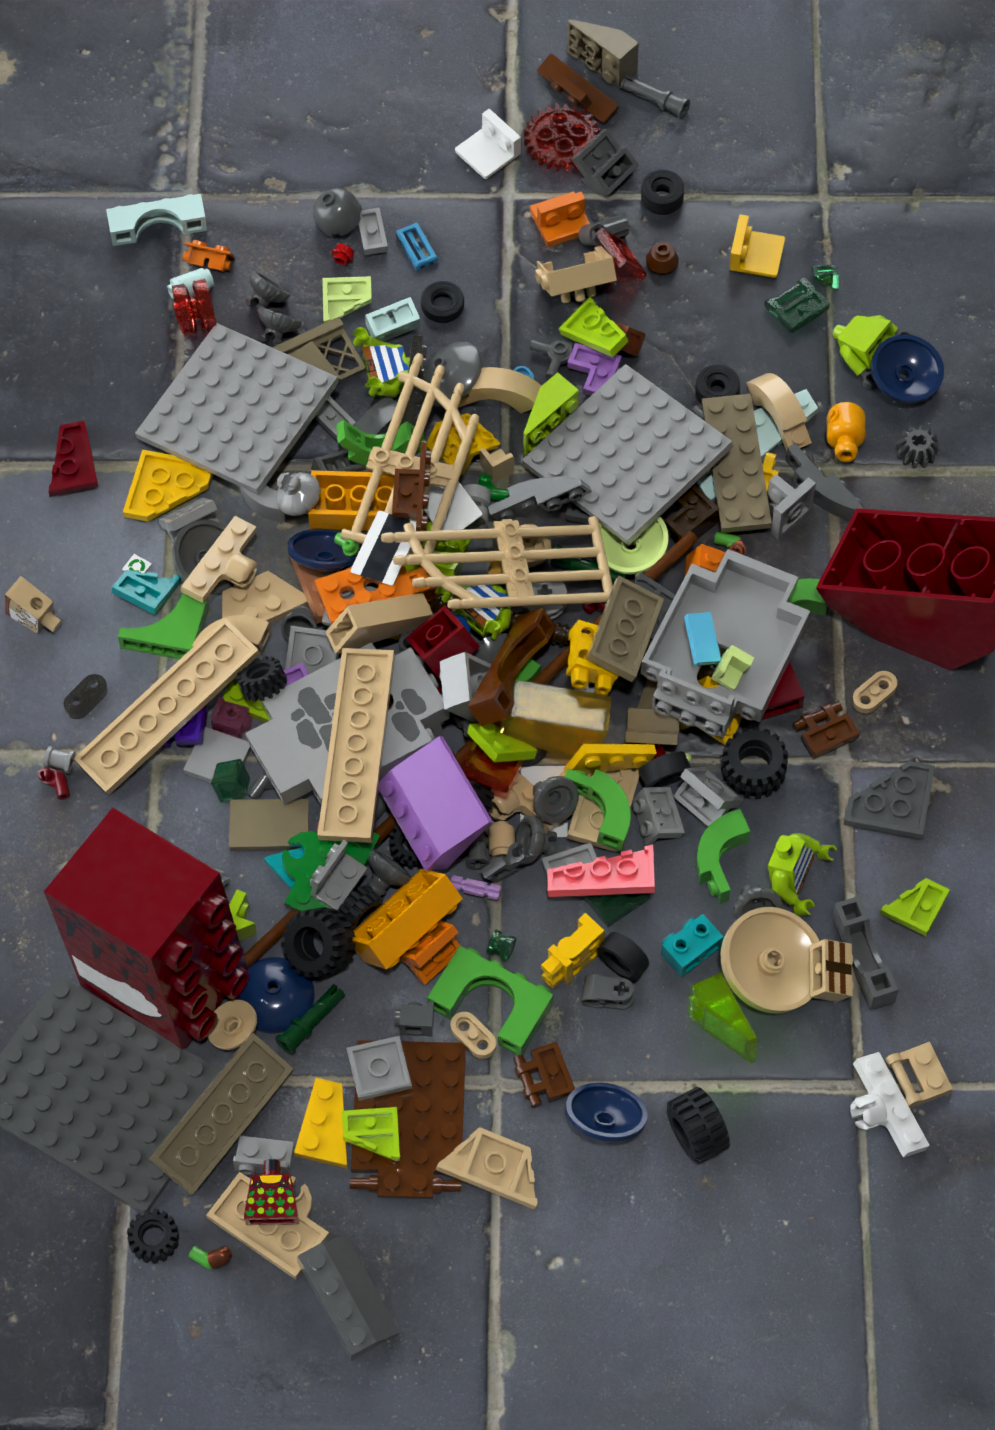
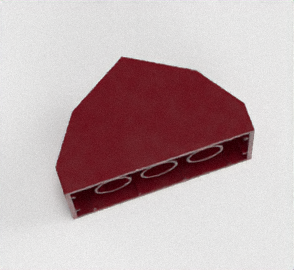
(917, 582)

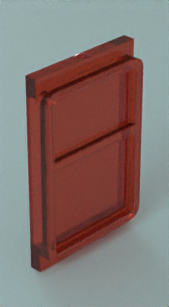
(484, 770)

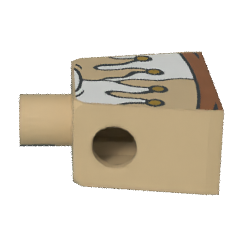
(30, 607)

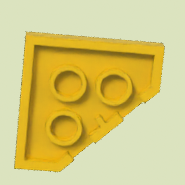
(162, 484)

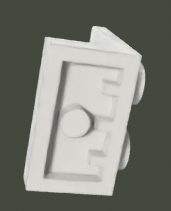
(490, 146)

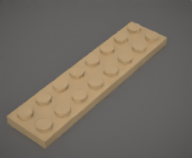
(166, 706)
(356, 745)

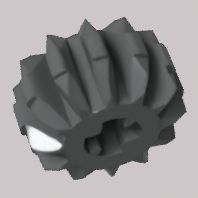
(917, 446)

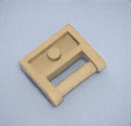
(926, 1071)

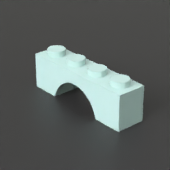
(129, 221)

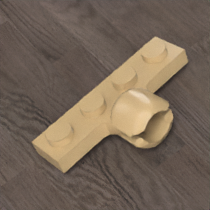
(223, 562)
(517, 799)

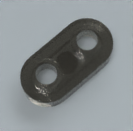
(88, 696)

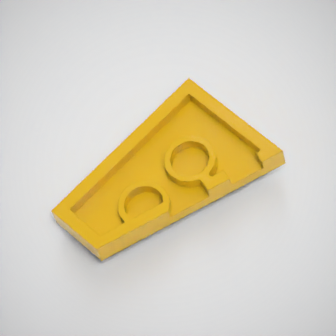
(610, 757)
(322, 1126)

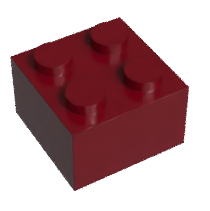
(441, 638)

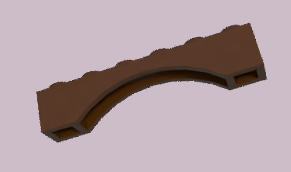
(493, 697)

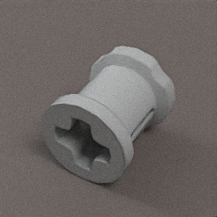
(59, 759)

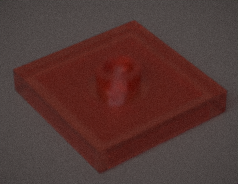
(621, 254)

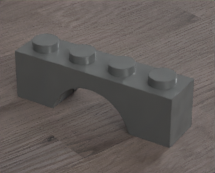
(873, 975)

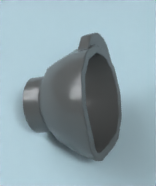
(299, 616)

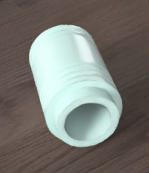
(189, 277)

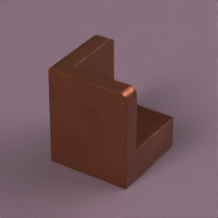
(634, 337)

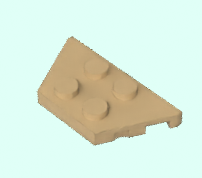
(263, 598)
(493, 1165)

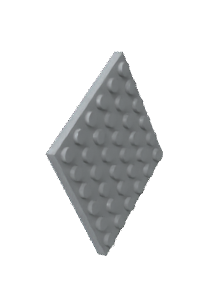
(237, 408)
(631, 450)

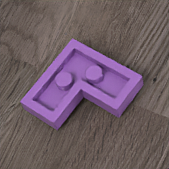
(596, 364)

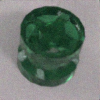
(501, 945)

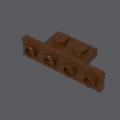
(577, 88)
(409, 491)

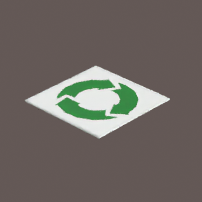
(137, 564)

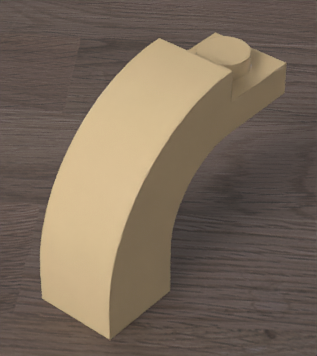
(505, 386)
(783, 406)
(253, 628)

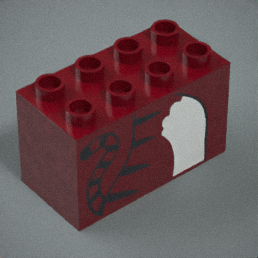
(148, 929)

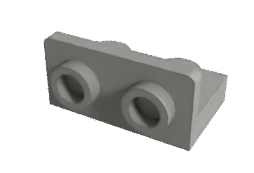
(657, 814)
(253, 1151)

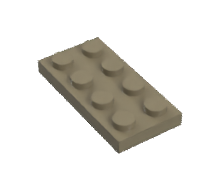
(625, 628)

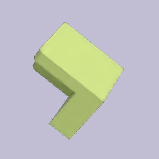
(731, 667)

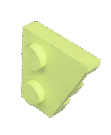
(345, 296)

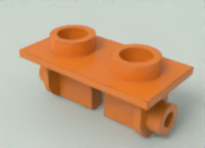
(217, 256)

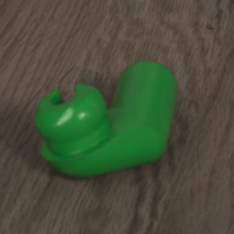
(496, 493)

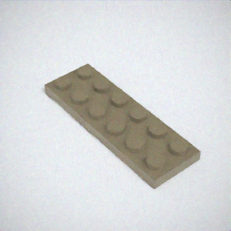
(739, 473)
(221, 1114)

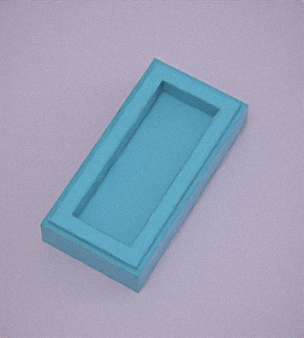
(702, 638)

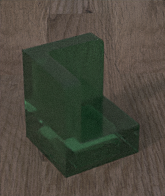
(230, 780)

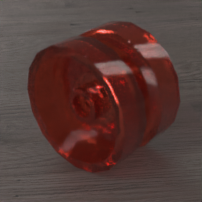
(190, 309)

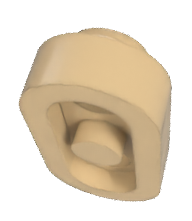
(873, 693)
(474, 1036)

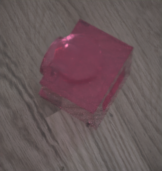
(236, 724)

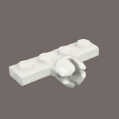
(886, 1106)

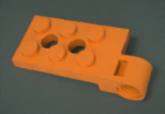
(334, 585)

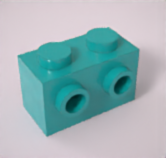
(691, 945)

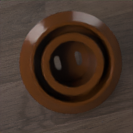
(662, 258)

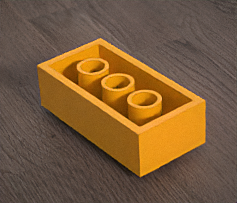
(342, 497)
(405, 918)

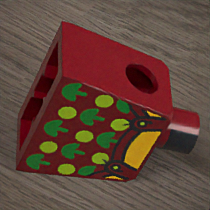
(271, 1197)

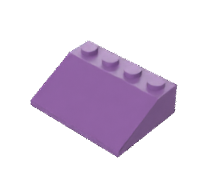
(434, 805)

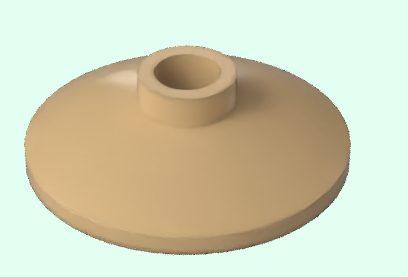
(233, 1025)

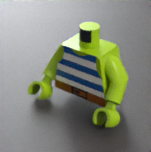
(382, 364)
(484, 621)
(791, 865)

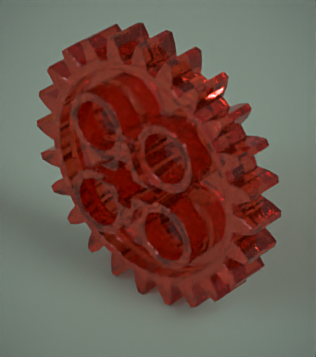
(559, 135)

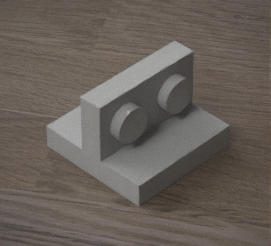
(788, 504)
(197, 510)
(706, 794)

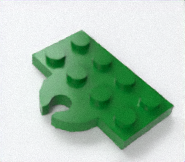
(314, 855)

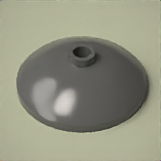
(461, 365)
(193, 543)

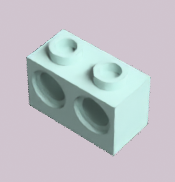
(393, 320)

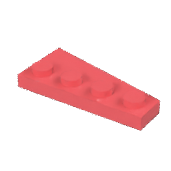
(616, 875)

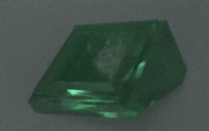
(826, 275)

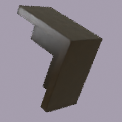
(695, 514)

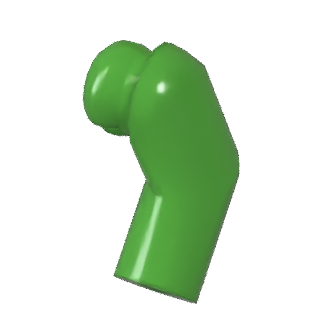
(349, 547)

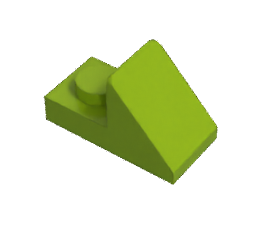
(239, 910)

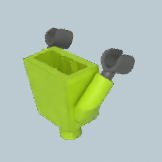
(860, 341)

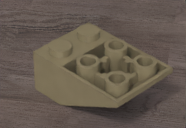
(603, 50)

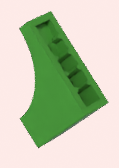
(170, 636)

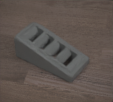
(325, 463)

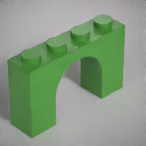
(470, 971)

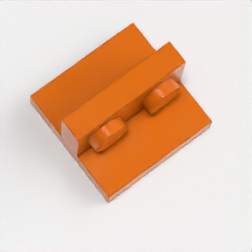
(560, 218)
(432, 952)

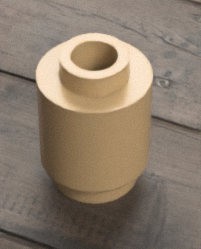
(501, 837)

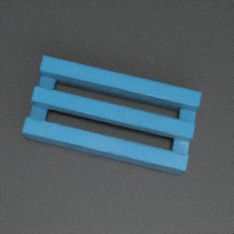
(424, 261)

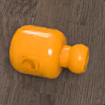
(846, 430)

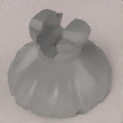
(297, 493)

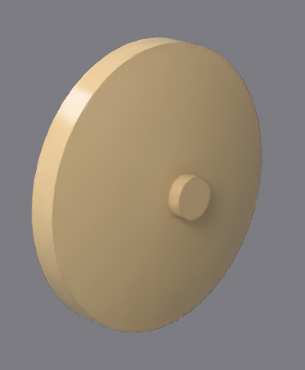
(769, 959)

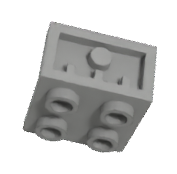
(337, 878)

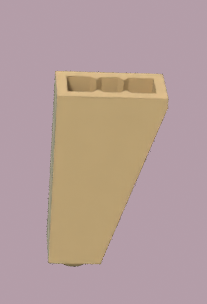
(377, 621)

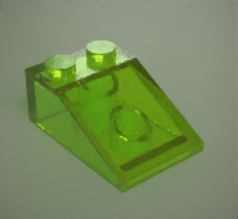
(721, 1016)

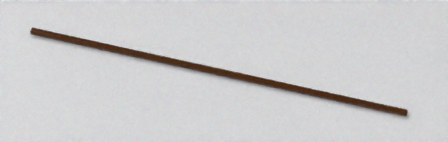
(543, 678)

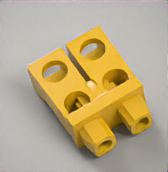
(580, 668)
(572, 953)

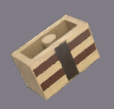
(831, 970)

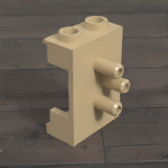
(595, 271)

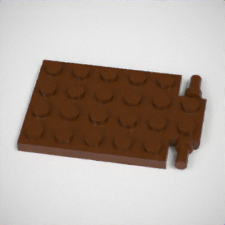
(427, 1124)

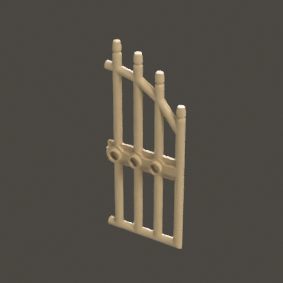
(386, 461)
(513, 562)

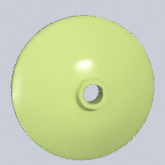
(649, 549)

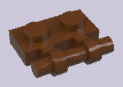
(829, 735)
(552, 1071)

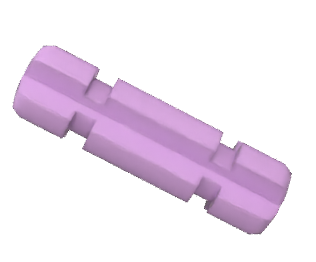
(476, 887)

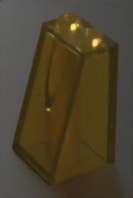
(556, 717)

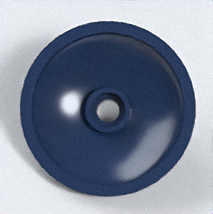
(915, 360)
(318, 550)
(277, 1007)
(606, 1112)

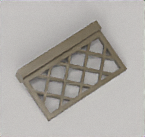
(325, 335)

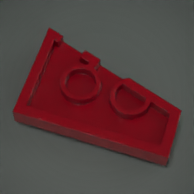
(73, 461)

